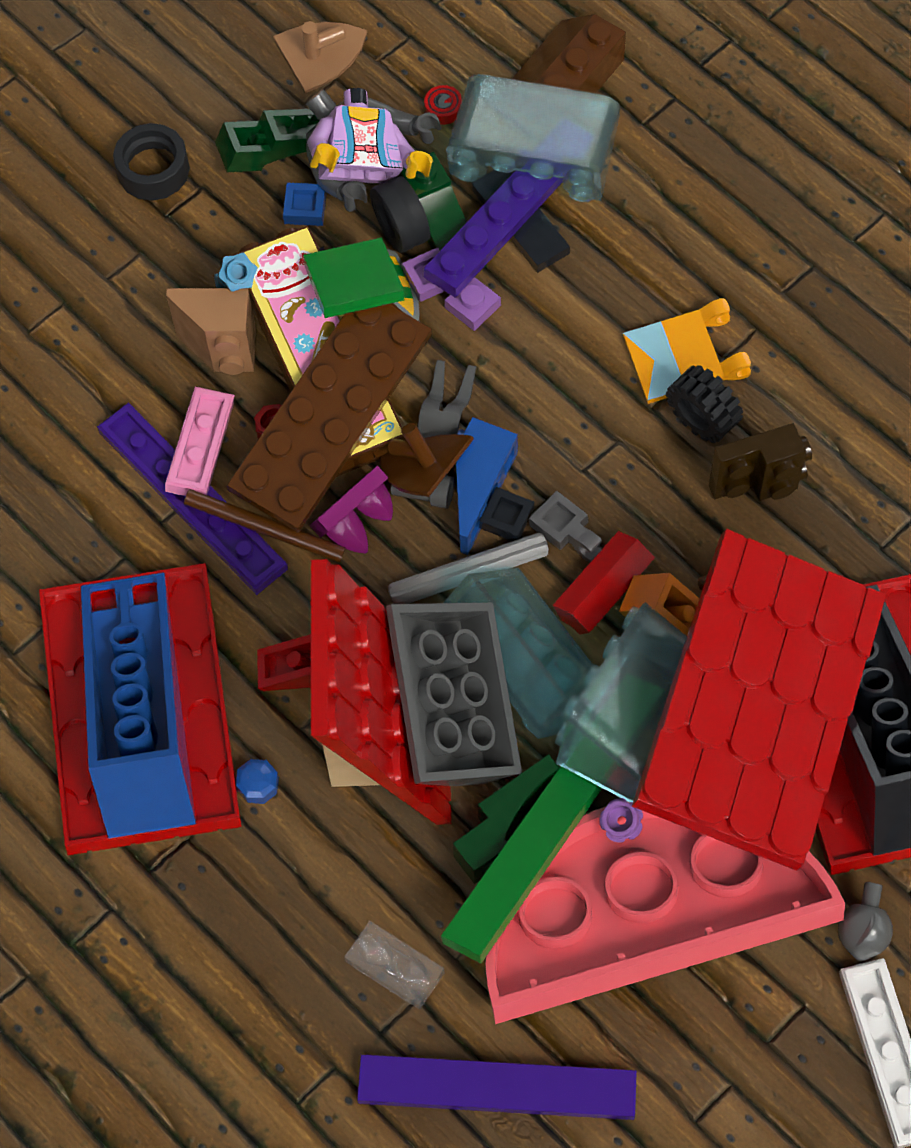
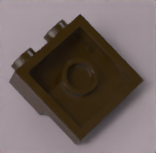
(766, 461)

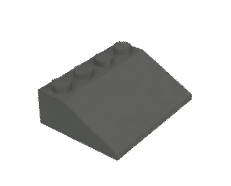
(453, 693)

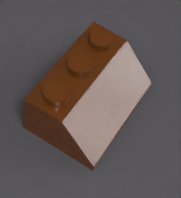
(576, 55)

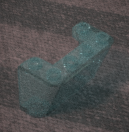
(534, 132)
(622, 703)

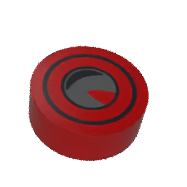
(443, 102)

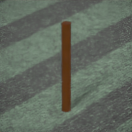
(264, 525)

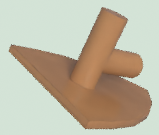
(320, 51)

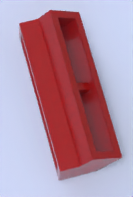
(602, 582)

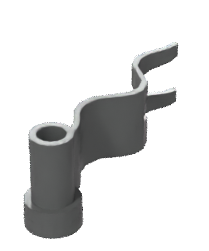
(445, 422)

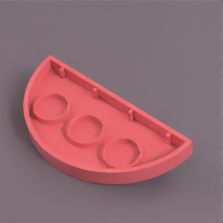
(645, 910)

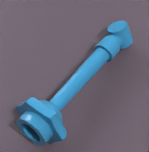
(236, 273)

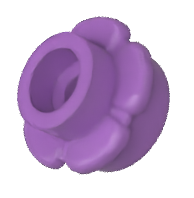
(610, 816)

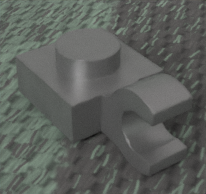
(563, 523)

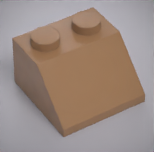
(216, 326)

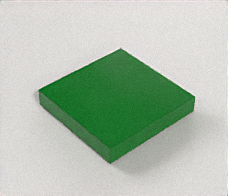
(353, 277)

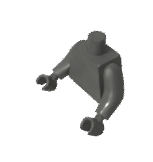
(408, 124)

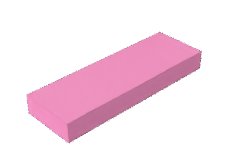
(200, 442)

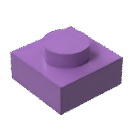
(415, 271)
(473, 304)

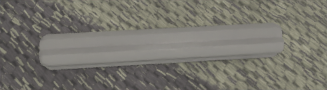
(453, 573)

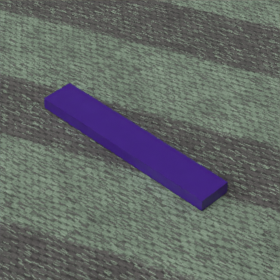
(151, 458)
(497, 1087)

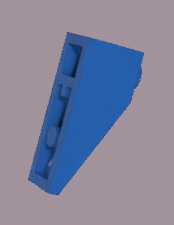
(479, 472)

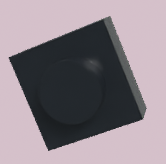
(506, 514)

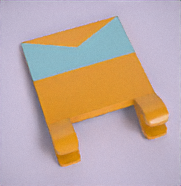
(671, 346)

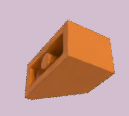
(664, 595)

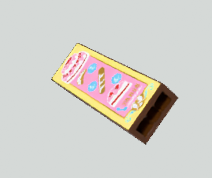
(297, 328)

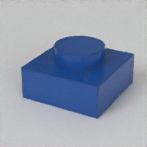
(304, 204)

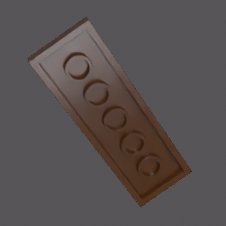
(328, 413)

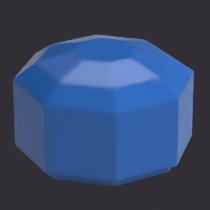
(257, 781)

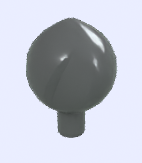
(865, 926)

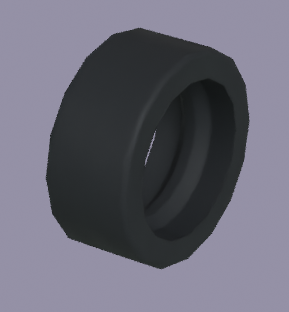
(144, 138)

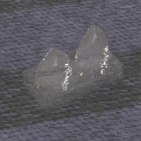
(394, 965)

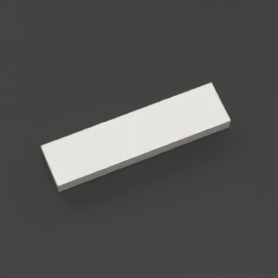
(883, 1041)

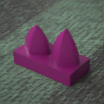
(343, 523)

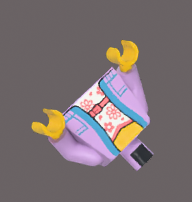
(363, 144)

